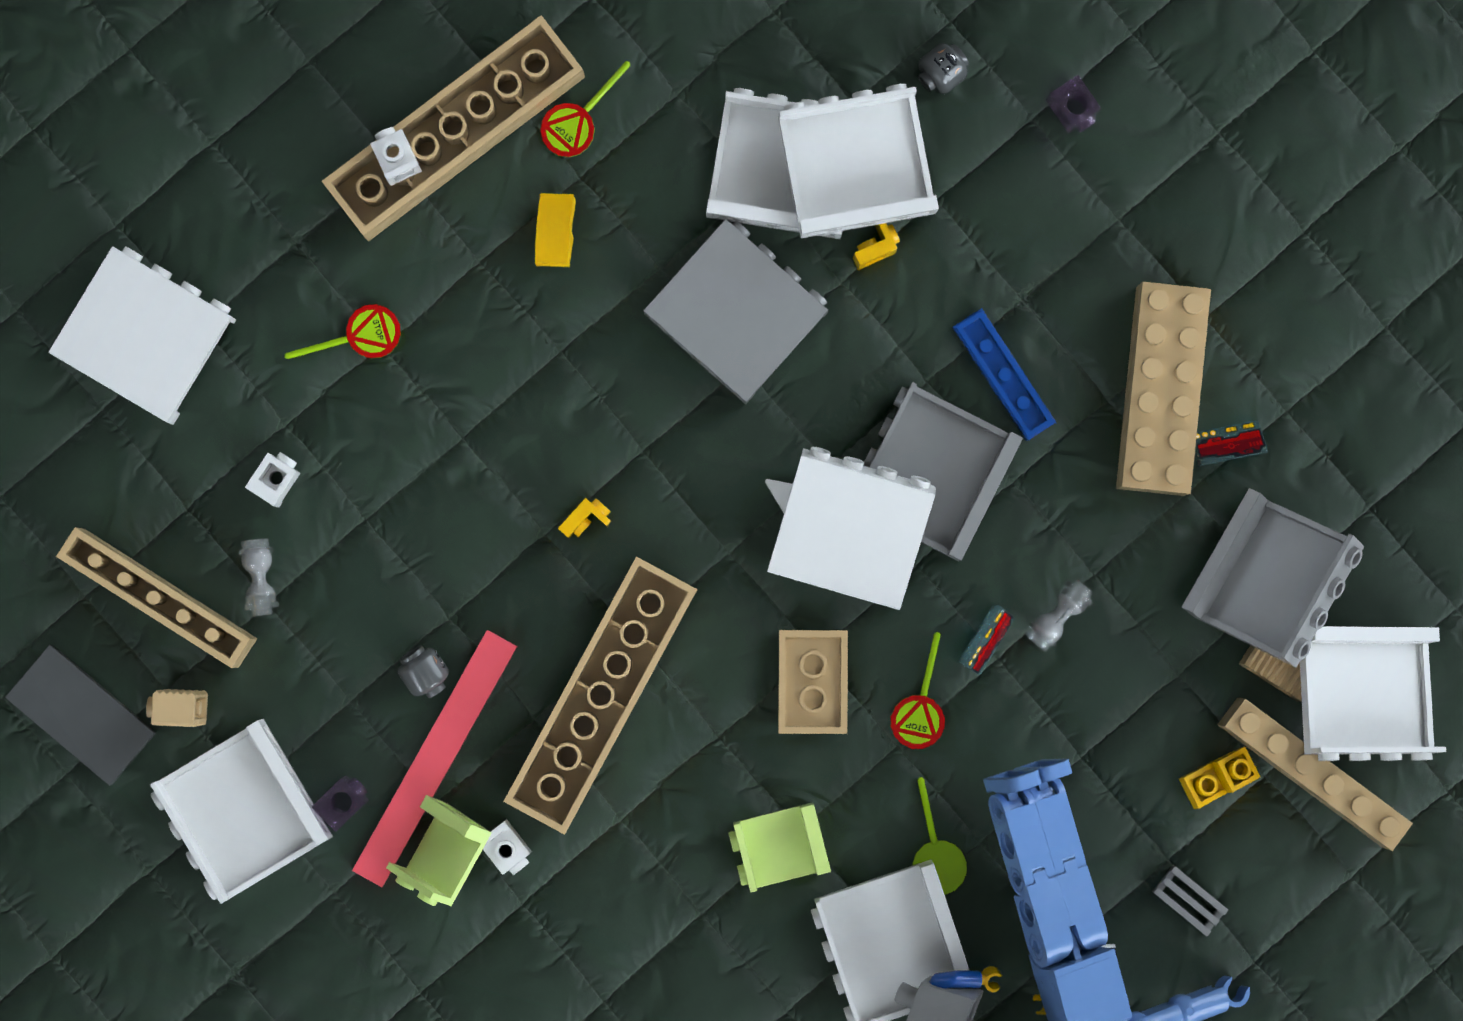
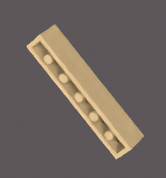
(156, 597)
(1316, 777)

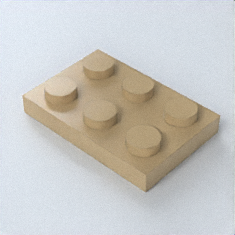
(813, 682)

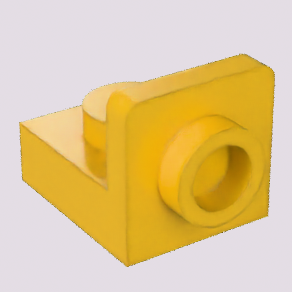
(874, 251)
(578, 519)

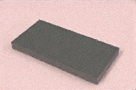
(80, 715)

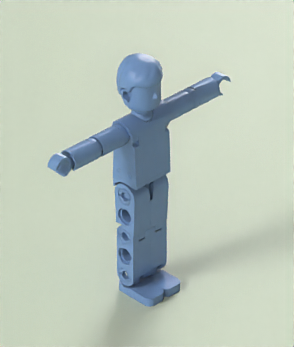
(1062, 909)

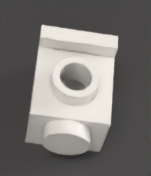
(402, 165)
(261, 480)
(507, 835)

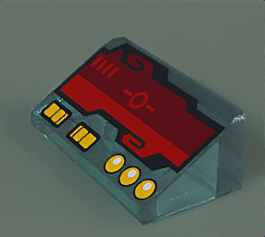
(1229, 443)
(986, 639)

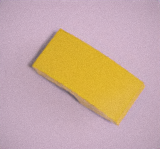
(554, 230)
(1219, 777)

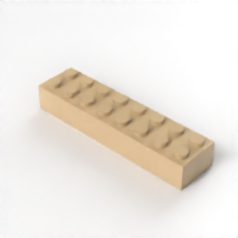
(459, 126)
(600, 695)

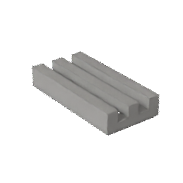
(1213, 919)

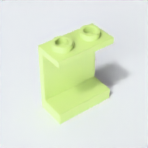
(779, 846)
(443, 854)

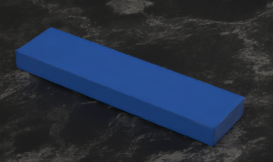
(1004, 374)

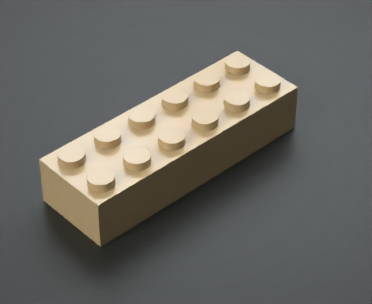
(1163, 388)

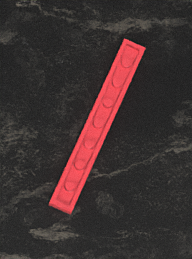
(435, 757)

